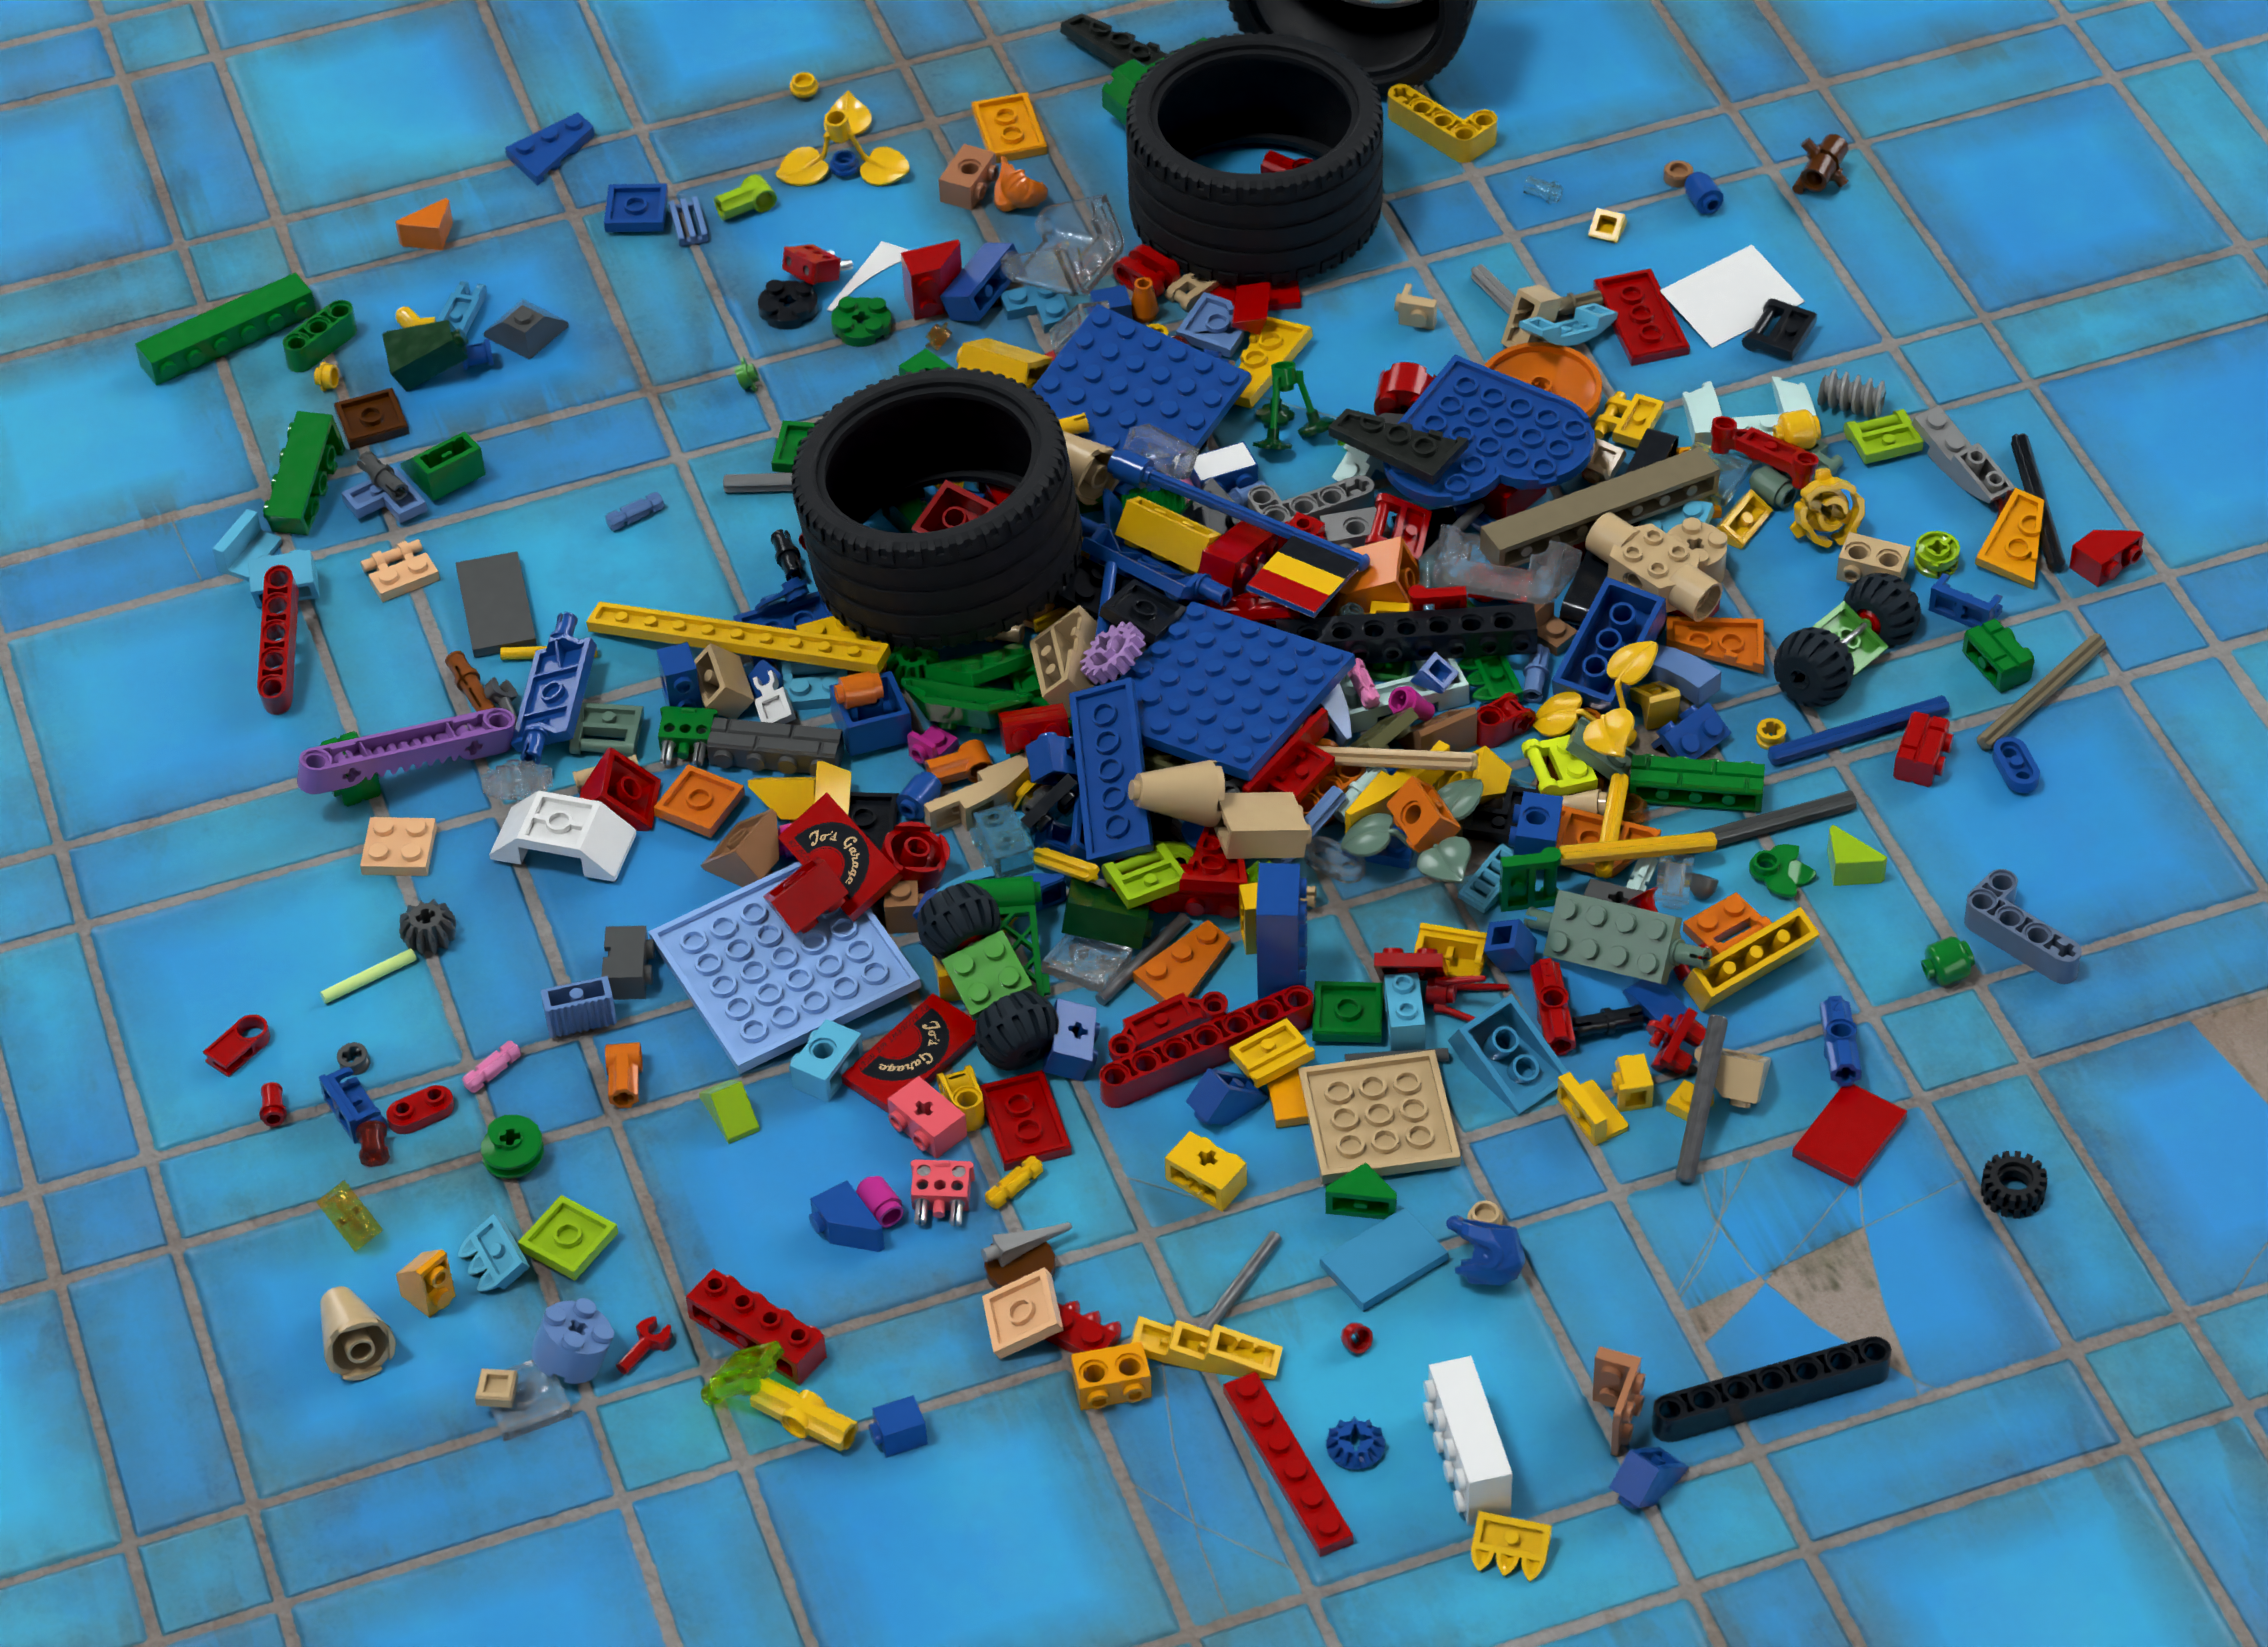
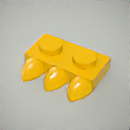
(1510, 1541)

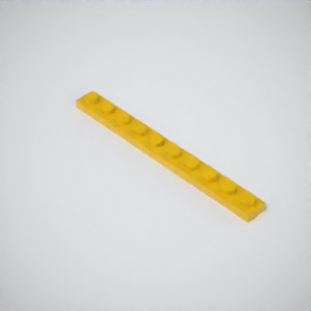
(739, 637)

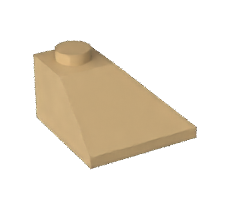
(1740, 1076)

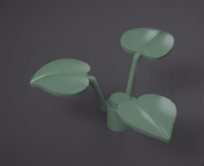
(1442, 862)

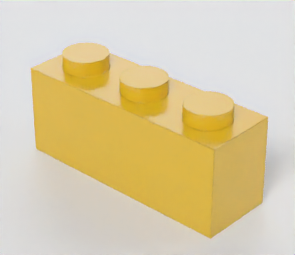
(1164, 533)

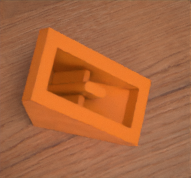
(426, 227)

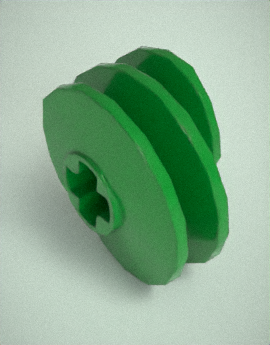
(512, 1146)

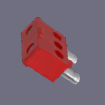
(813, 264)

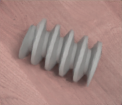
(1852, 394)

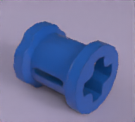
(478, 354)

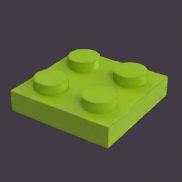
(568, 1237)

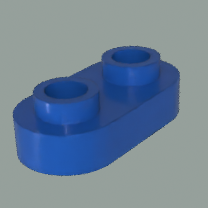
(2020, 769)

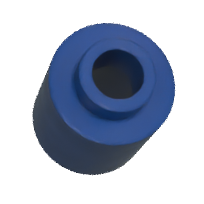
(1703, 193)
(920, 790)

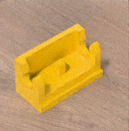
(1460, 948)

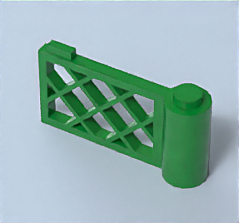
(1017, 898)

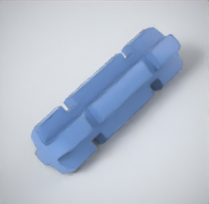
(634, 511)

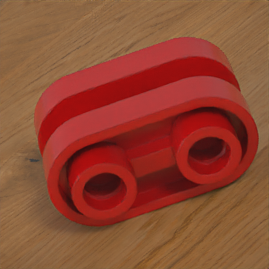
(1146, 262)

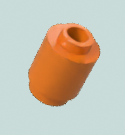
(858, 689)

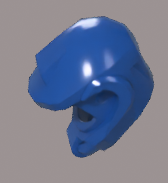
(1496, 1253)

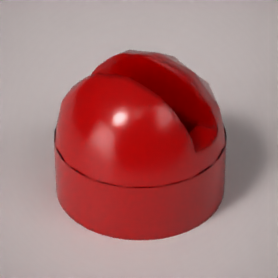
(1361, 1332)

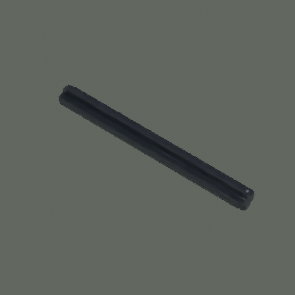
(2032, 484)

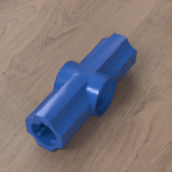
(1840, 1041)

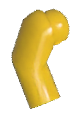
(407, 318)

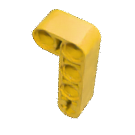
(1441, 128)

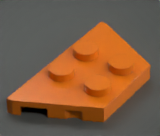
(1585, 827)

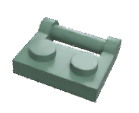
(607, 721)

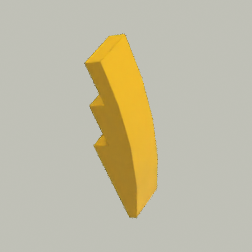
(1385, 786)
(1203, 1350)

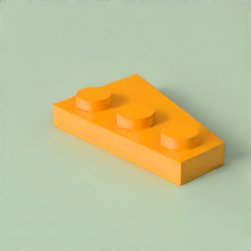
(2014, 539)

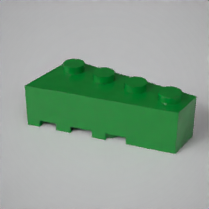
(303, 472)

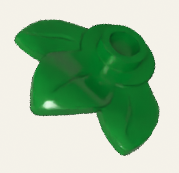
(1781, 870)

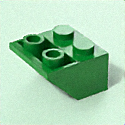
(446, 466)

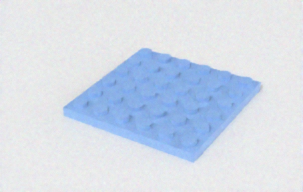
(773, 987)

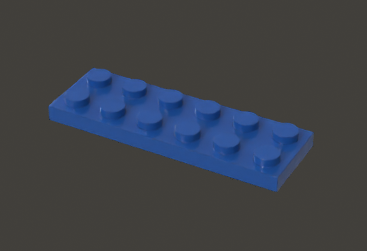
(1106, 761)

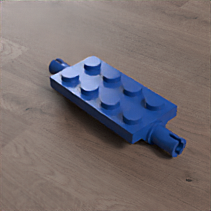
(1103, 547)
(554, 690)

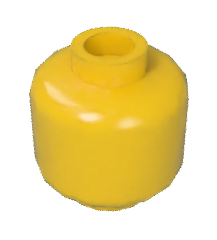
(1798, 428)

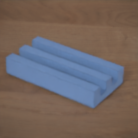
(685, 207)

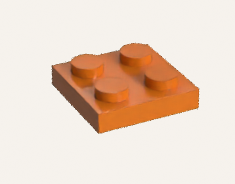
(699, 801)

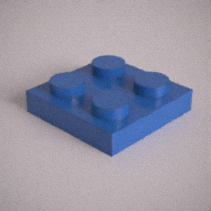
(635, 207)

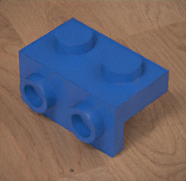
(1694, 734)

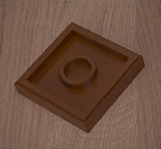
(371, 418)

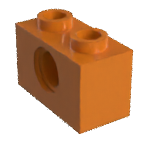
(1422, 815)

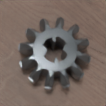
(427, 926)

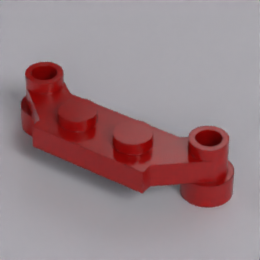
(1765, 448)
(1165, 1021)

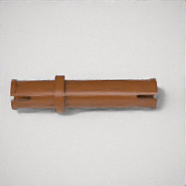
(468, 680)

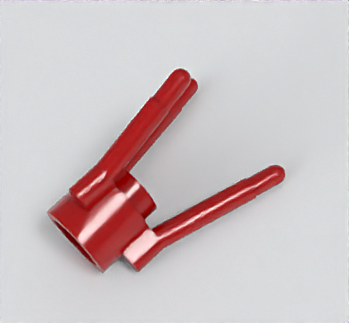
(1443, 991)

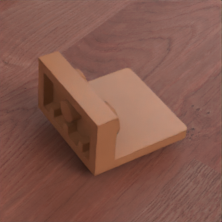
(1619, 1385)

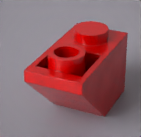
(2105, 553)

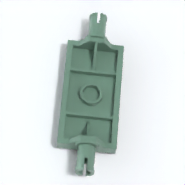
(1615, 937)

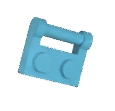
(809, 691)

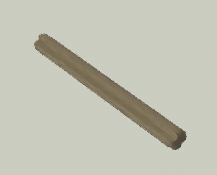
(2041, 691)

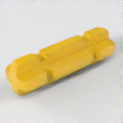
(1013, 1182)

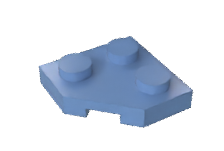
(1210, 325)

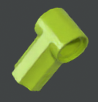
(753, 194)

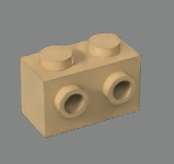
(723, 682)

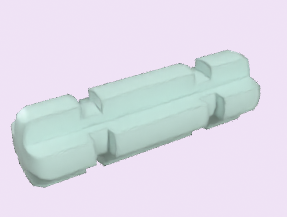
(1642, 873)

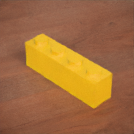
(1751, 959)

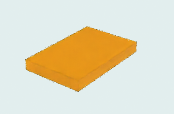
(1009, 127)

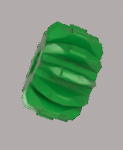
(910, 662)

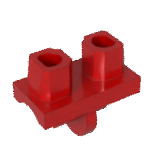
(1683, 1029)

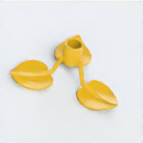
(842, 122)
(1615, 728)

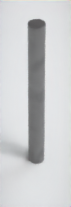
(1144, 956)
(1241, 1280)

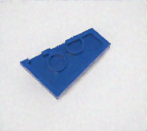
(547, 147)

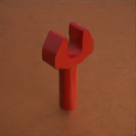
(646, 1342)

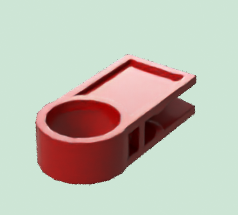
(232, 1049)

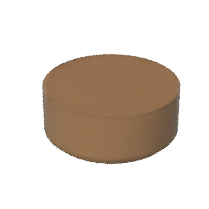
(1676, 173)

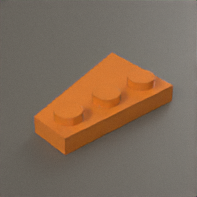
(1723, 640)
(1184, 963)

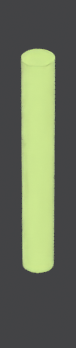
(368, 976)

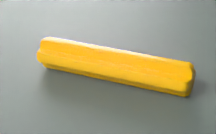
(1066, 864)

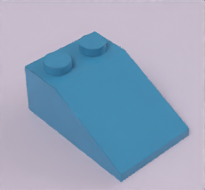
(1509, 1055)

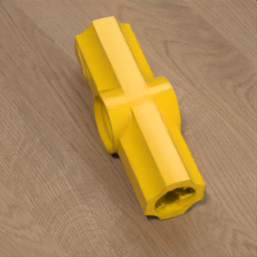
(804, 1414)

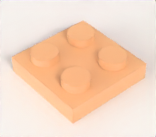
(398, 846)
(1022, 1313)

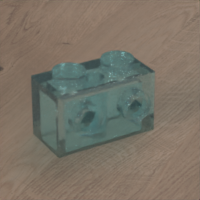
(1002, 841)

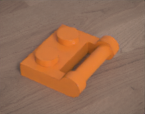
(1723, 921)

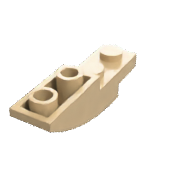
(994, 787)

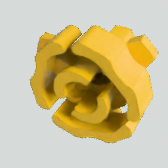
(1826, 508)

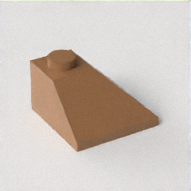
(747, 850)

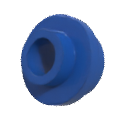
(844, 163)

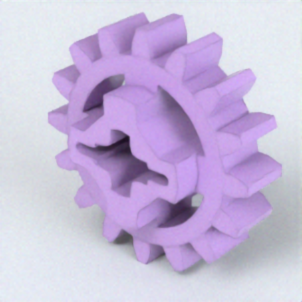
(1112, 653)

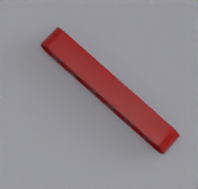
(1199, 1047)

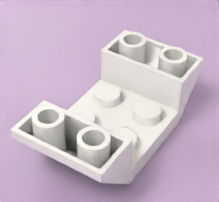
(566, 828)

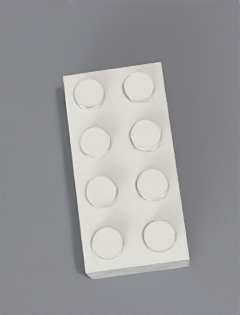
(1467, 1439)

